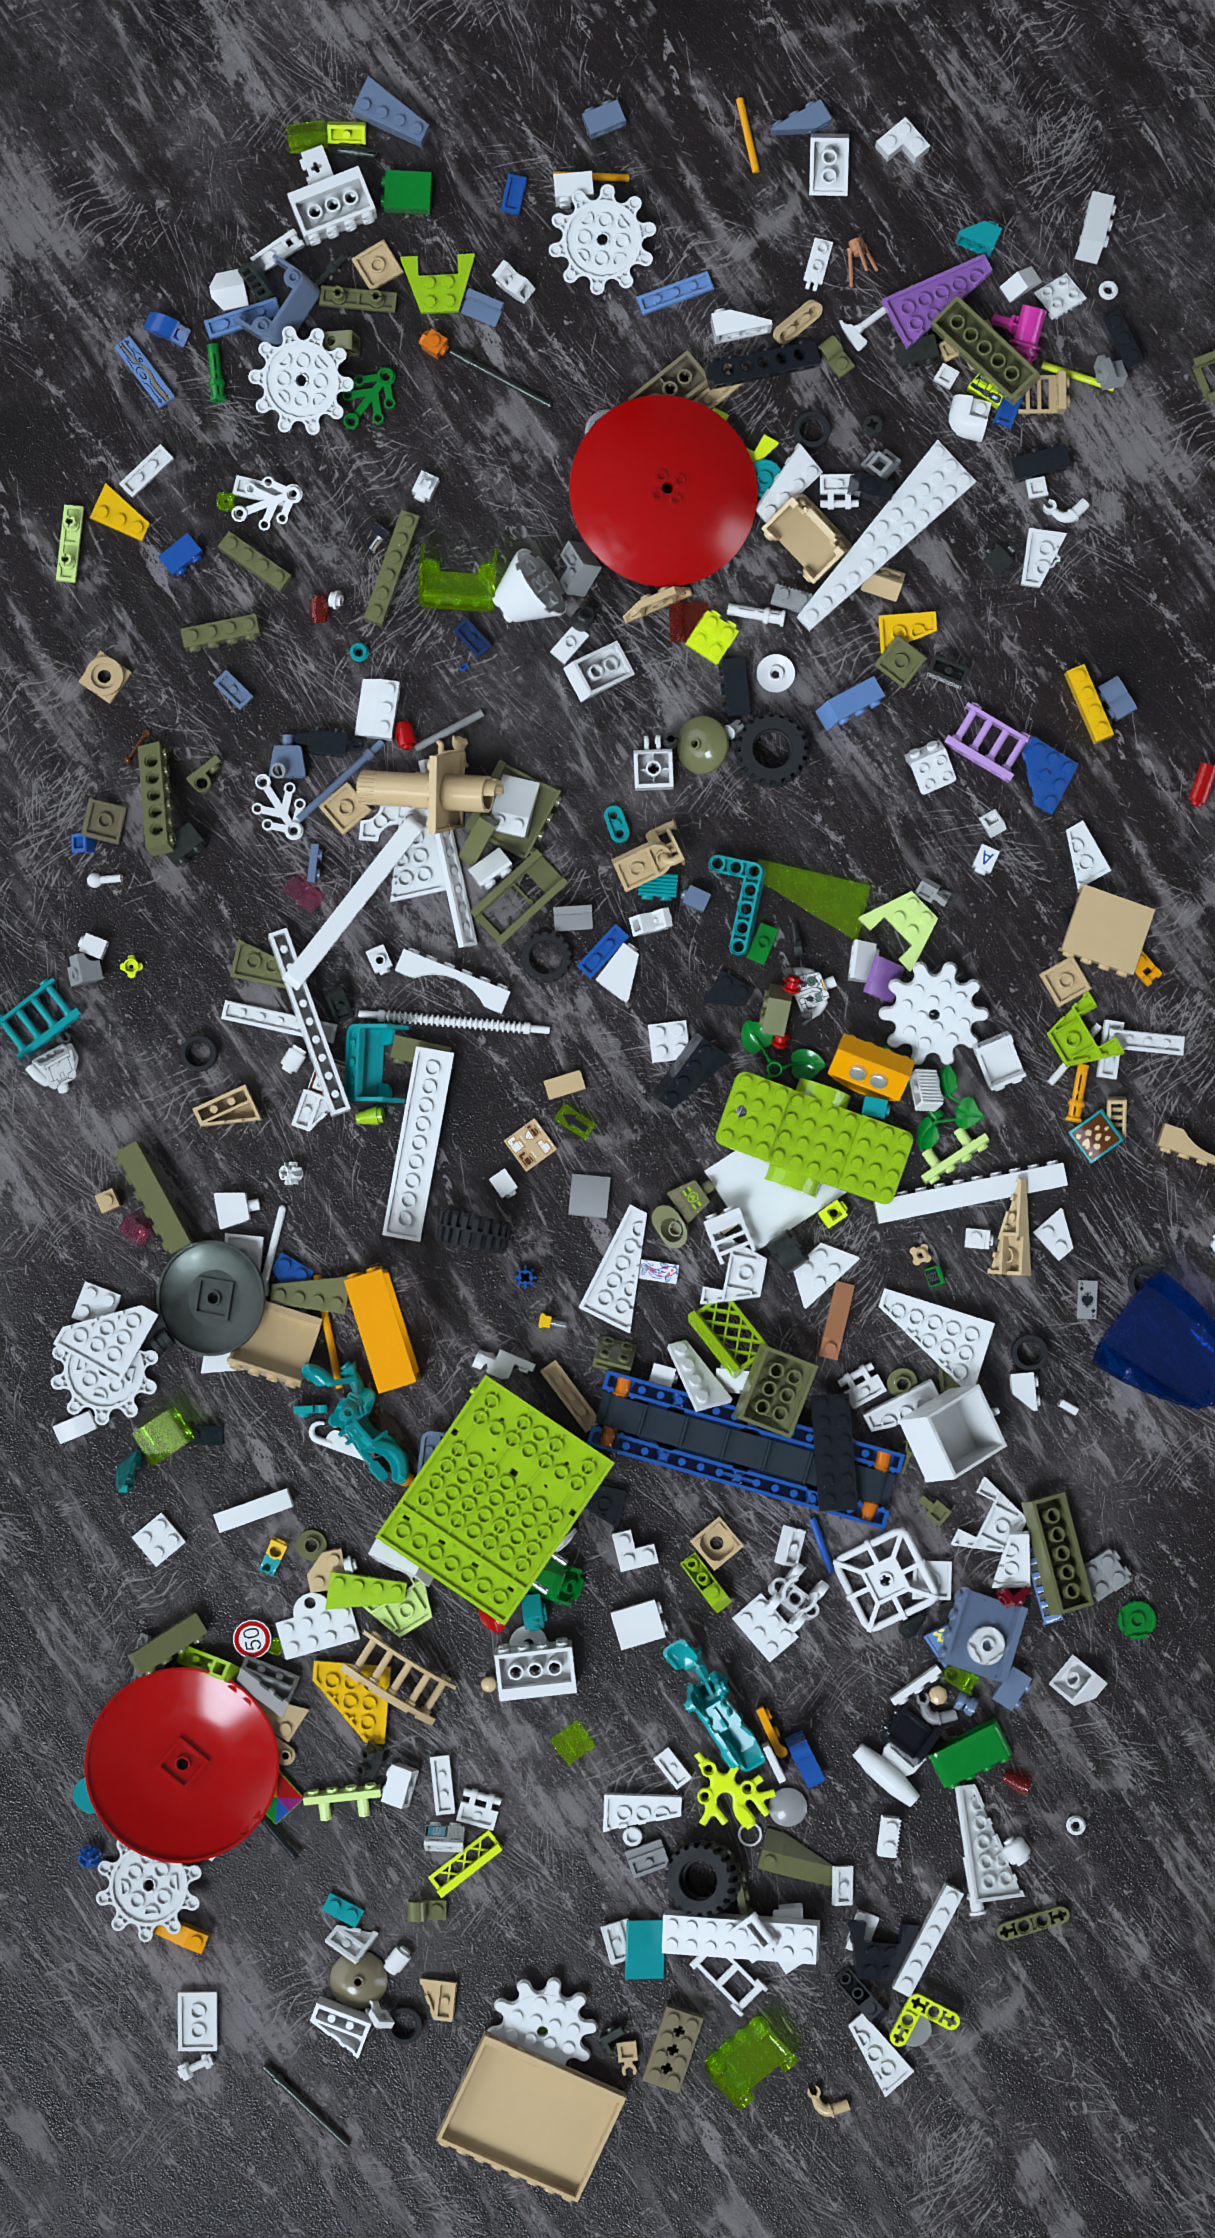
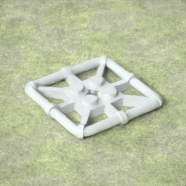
(891, 1568)

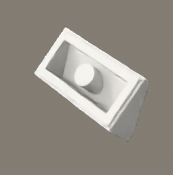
(790, 1546)

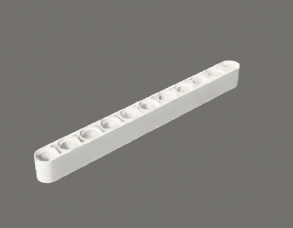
(353, 903)

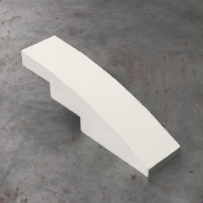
(253, 1510)

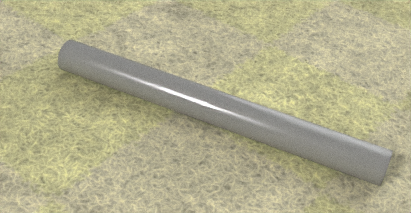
(449, 730)

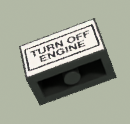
(947, 671)

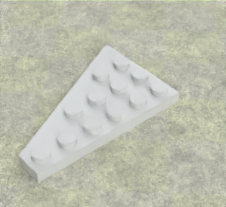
(947, 1336)

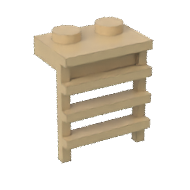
(1056, 395)

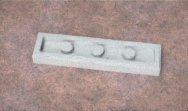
(1149, 1041)

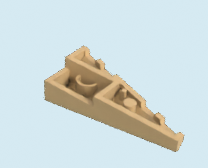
(1014, 1246)

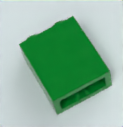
(407, 192)

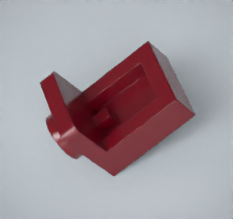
(1008, 1599)

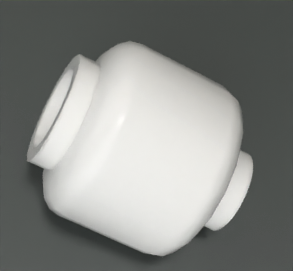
(1016, 1850)

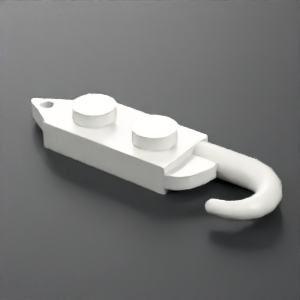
(335, 1442)

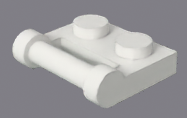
(749, 1941)

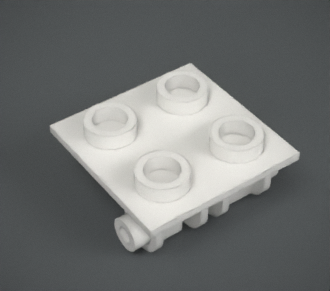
(1060, 296)

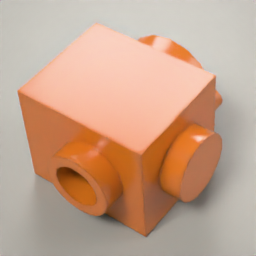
(434, 343)

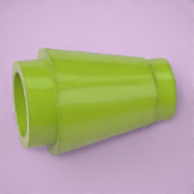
(371, 1116)

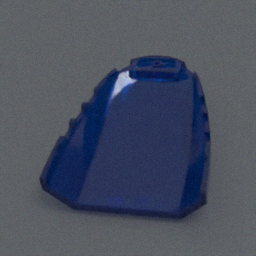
(1162, 1344)

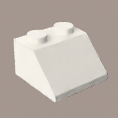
(861, 960)

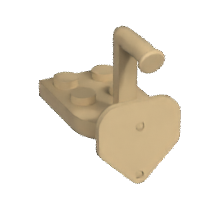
(649, 859)

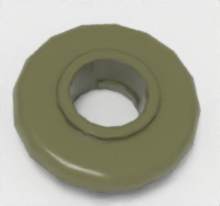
(898, 1374)
(311, 1535)

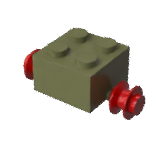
(776, 1010)

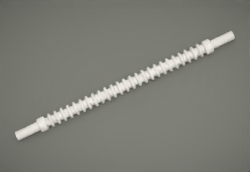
(526, 1028)

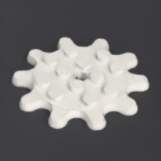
(605, 260)
(281, 383)
(927, 993)
(101, 1391)
(146, 1907)
(549, 2010)

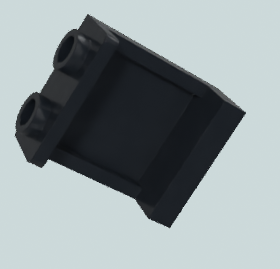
(909, 1735)

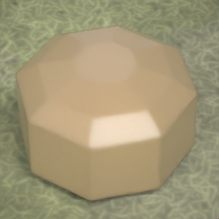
(937, 1695)

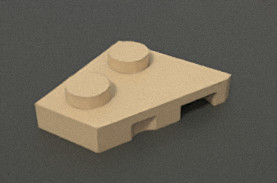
(440, 1997)

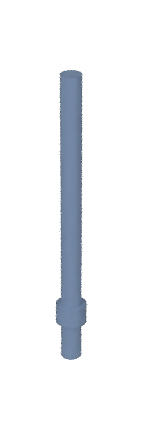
(367, 755)

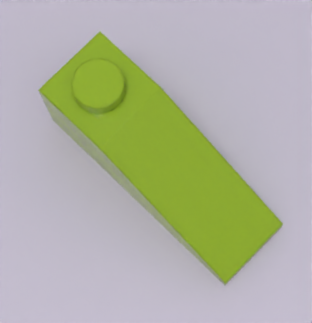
(198, 1659)

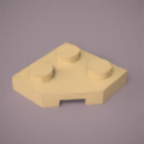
(319, 1573)

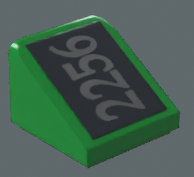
(934, 1276)

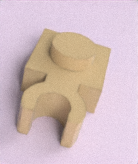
(627, 2053)

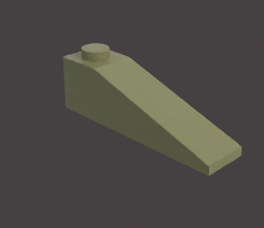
(790, 1858)

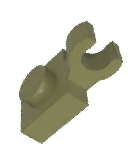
(936, 1511)

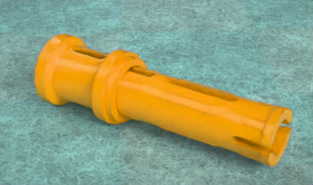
(1082, 1070)

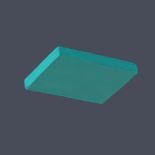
(644, 1949)

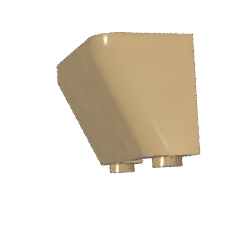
(808, 536)

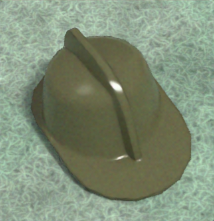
(670, 1226)

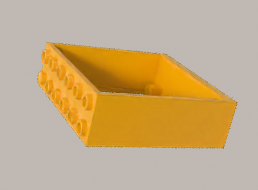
(382, 1329)

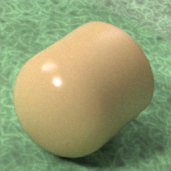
(488, 1684)

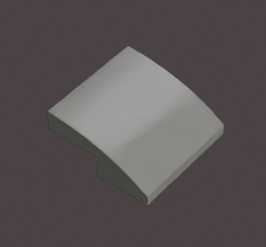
(589, 1196)

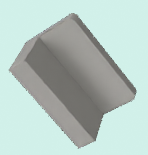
(573, 918)

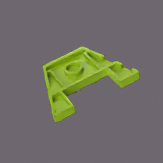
(439, 292)
(1074, 1040)

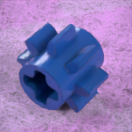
(525, 1271)
(89, 1856)

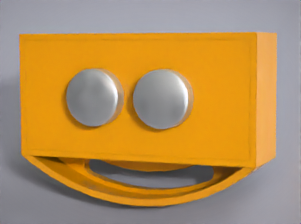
(870, 1069)

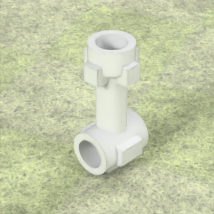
(186, 2071)

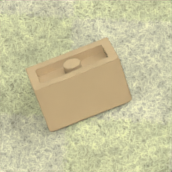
(885, 583)

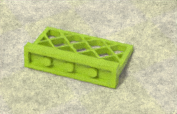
(716, 1345)

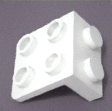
(931, 766)

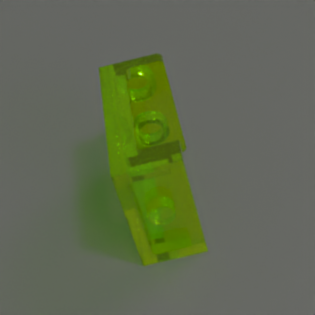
(163, 1436)

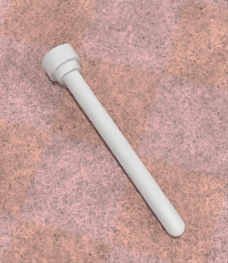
(272, 1247)

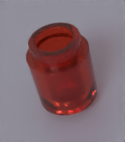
(318, 609)

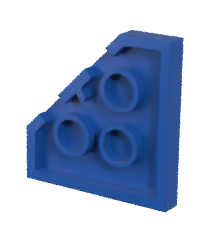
(1047, 773)

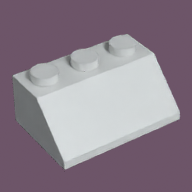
(377, 709)

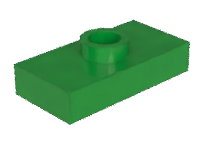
(762, 943)

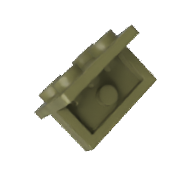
(614, 1355)

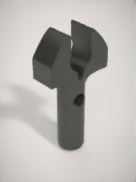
(797, 947)

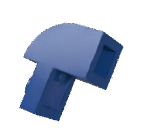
(166, 327)

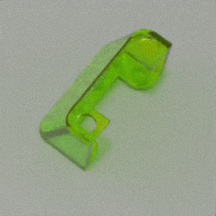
(748, 2060)

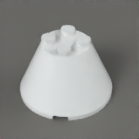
(529, 590)

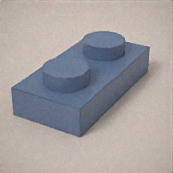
(233, 690)
(315, 856)

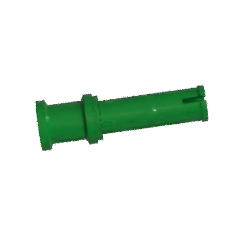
(216, 382)

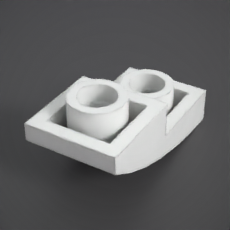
(75, 1427)

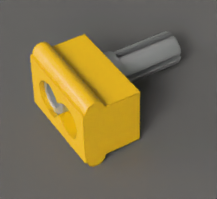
(547, 1321)

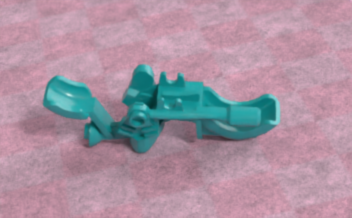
(352, 1417)
(709, 1701)

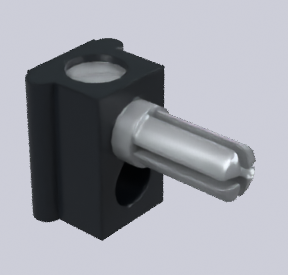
(382, 532)

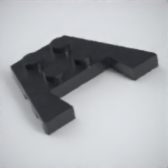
(879, 1958)

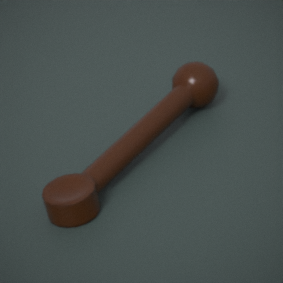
(146, 733)

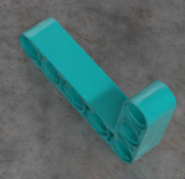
(745, 898)

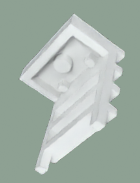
(715, 1224)

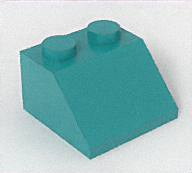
(980, 237)

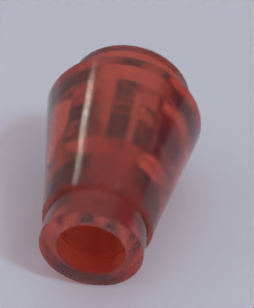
(1017, 1782)

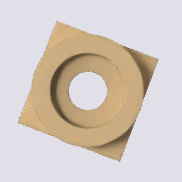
(108, 690)
(730, 1546)

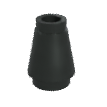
(911, 1625)

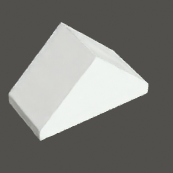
(1020, 283)

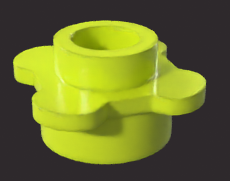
(126, 966)

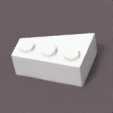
(1095, 227)
(392, 1559)
(342, 2023)

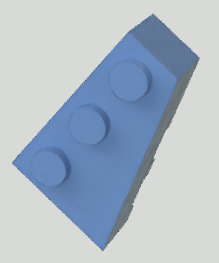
(850, 703)

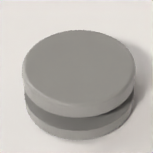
(920, 2032)

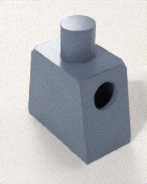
(290, 756)

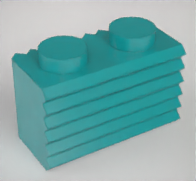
(662, 886)

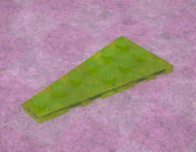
(824, 896)

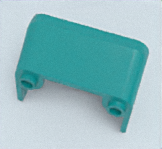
(365, 1062)

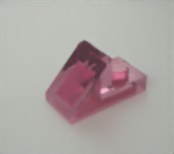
(302, 894)
(134, 1231)

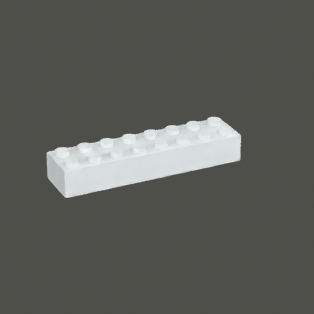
(710, 1936)

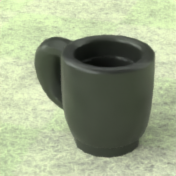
(584, 617)

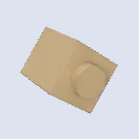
(108, 1201)

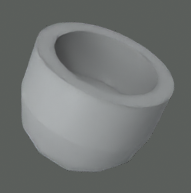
(276, 772)

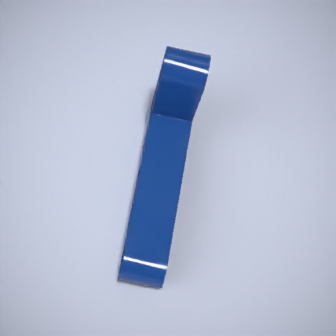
(805, 1759)

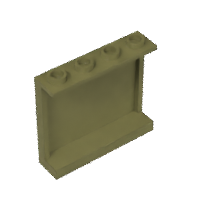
(545, 802)

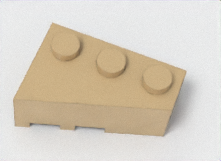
(228, 1108)

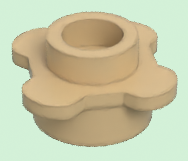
(915, 1254)

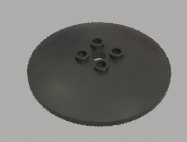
(186, 1302)

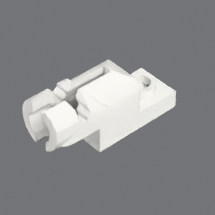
(502, 1364)

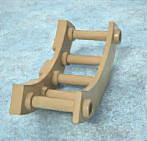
(390, 1694)

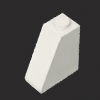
(620, 972)

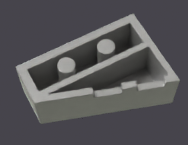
(268, 1684)

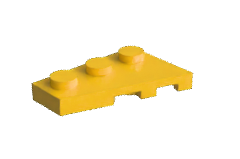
(119, 515)
(907, 626)

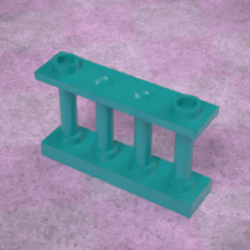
(55, 1026)

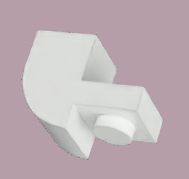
(512, 282)
(651, 922)

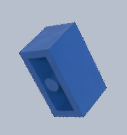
(181, 555)

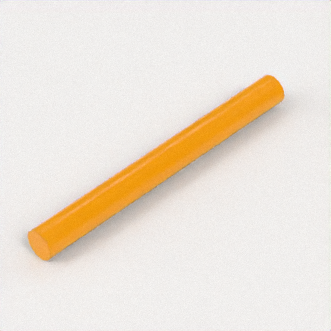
(747, 135)
(603, 176)

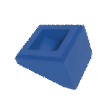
(82, 844)

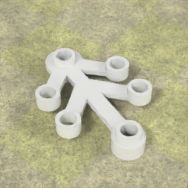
(270, 501)
(280, 810)

